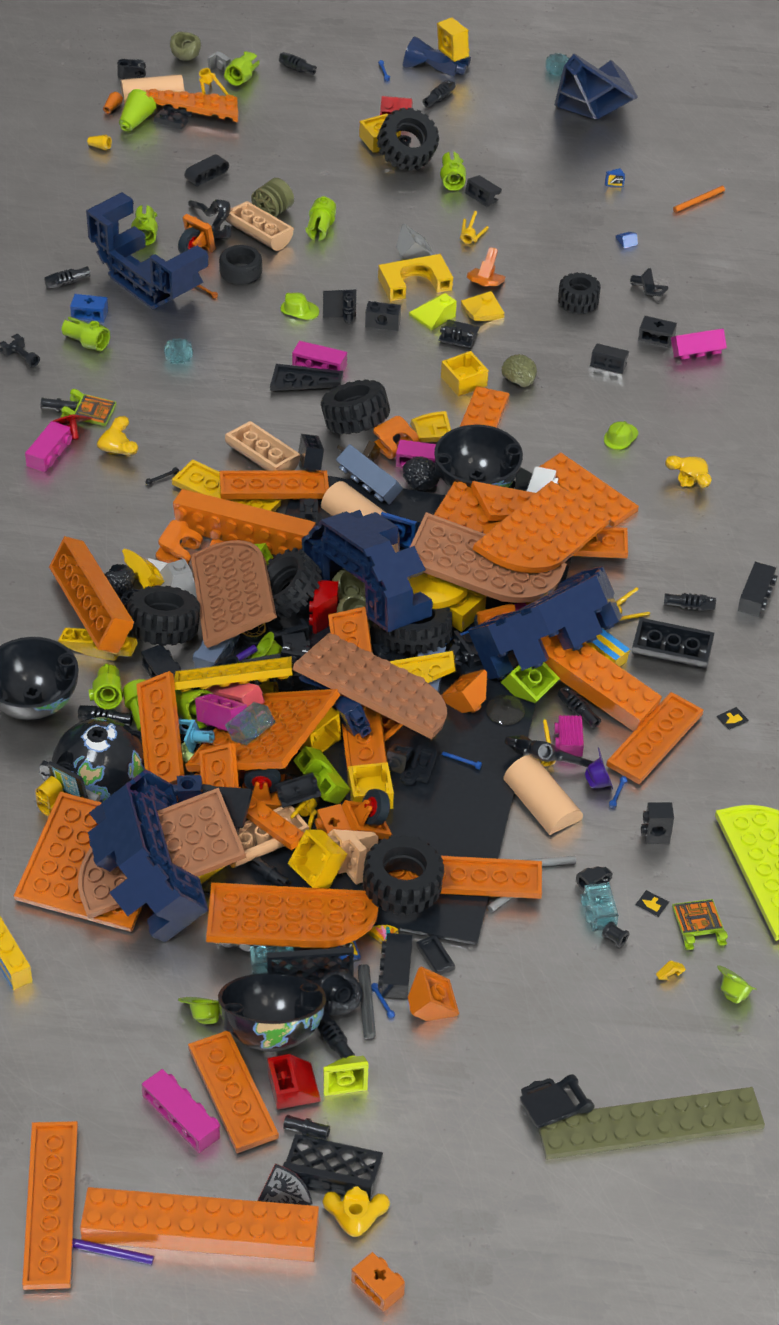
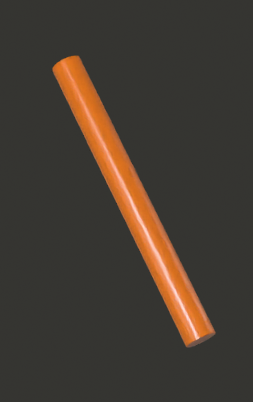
(700, 198)

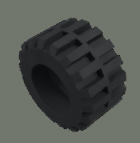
(579, 293)

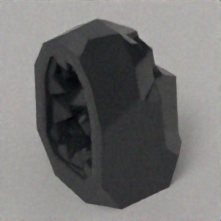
(593, 876)

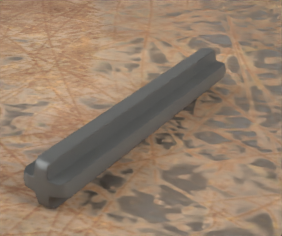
(366, 1001)

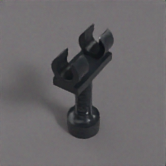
(17, 346)
(288, 683)

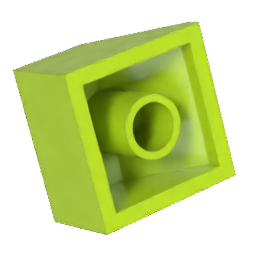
(530, 683)

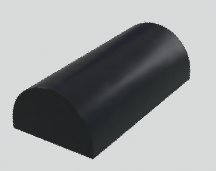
(673, 642)

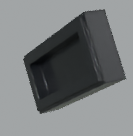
(435, 955)

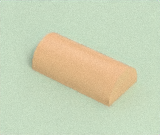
(161, 83)
(260, 225)
(262, 448)
(343, 498)
(542, 794)
(258, 842)

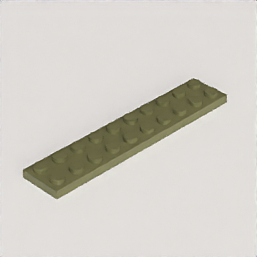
(653, 1123)

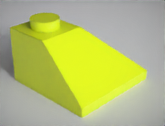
(435, 311)
(345, 1076)

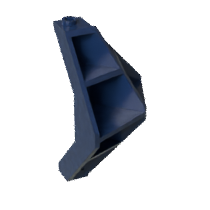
(593, 90)

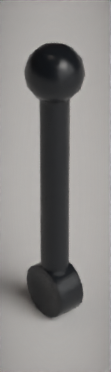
(175, 470)

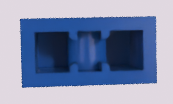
(89, 308)

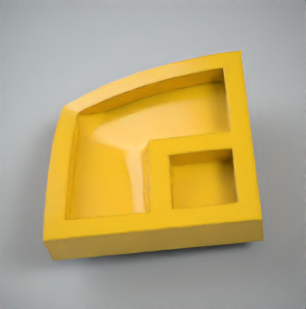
(483, 307)
(431, 426)

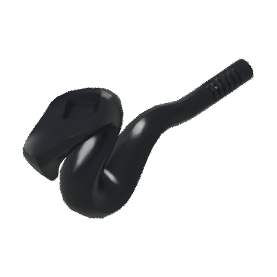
(223, 209)
(543, 750)

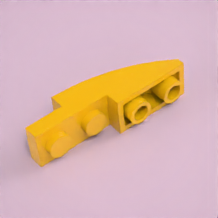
(143, 569)
(81, 642)

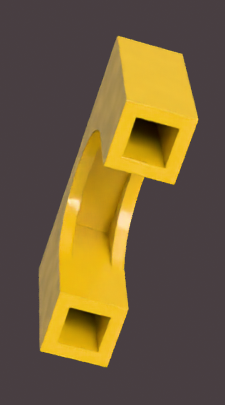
(430, 267)

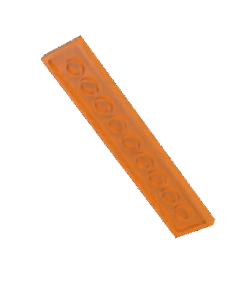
(354, 628)

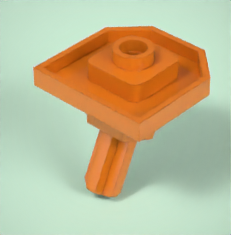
(485, 275)

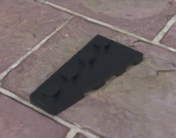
(298, 377)

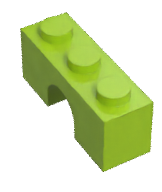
(328, 780)

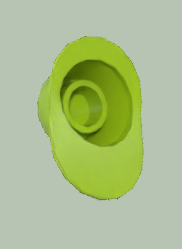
(299, 307)
(620, 435)
(267, 646)
(734, 986)
(202, 1009)

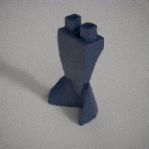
(419, 52)
(350, 711)

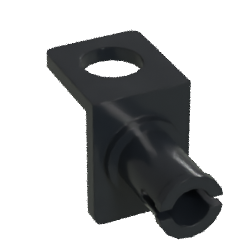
(646, 280)

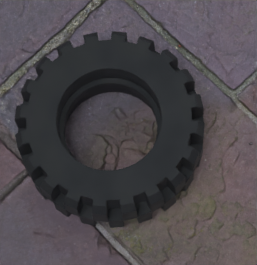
(418, 125)
(355, 406)
(164, 615)
(400, 894)

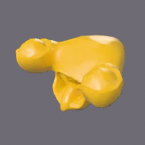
(115, 441)
(691, 469)
(355, 1212)

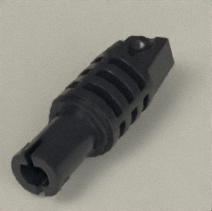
(296, 63)
(439, 93)
(66, 276)
(691, 601)
(578, 706)
(87, 712)
(334, 1036)

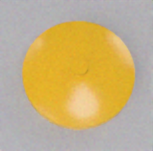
(440, 591)

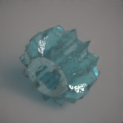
(555, 63)
(178, 351)

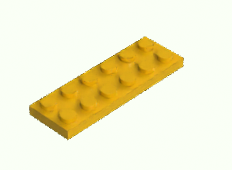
(205, 480)
(231, 673)

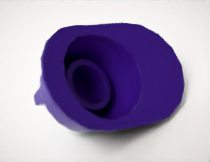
(597, 774)

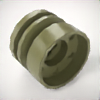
(273, 197)

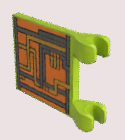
(90, 406)
(699, 919)

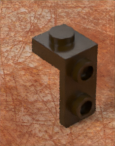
(371, 451)

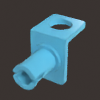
(194, 735)

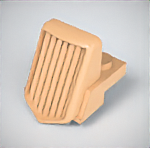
(356, 845)

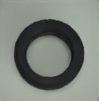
(240, 255)

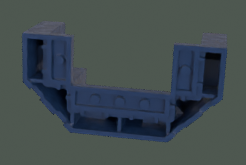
(149, 281)
(366, 551)
(571, 612)
(134, 841)

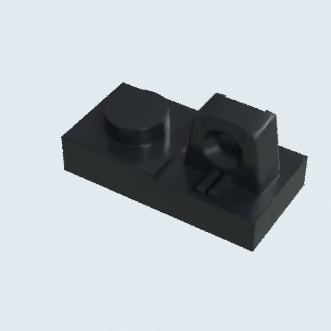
(309, 509)

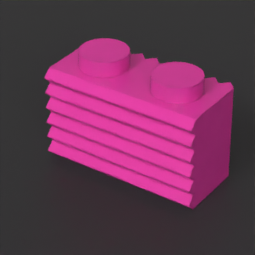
(569, 734)

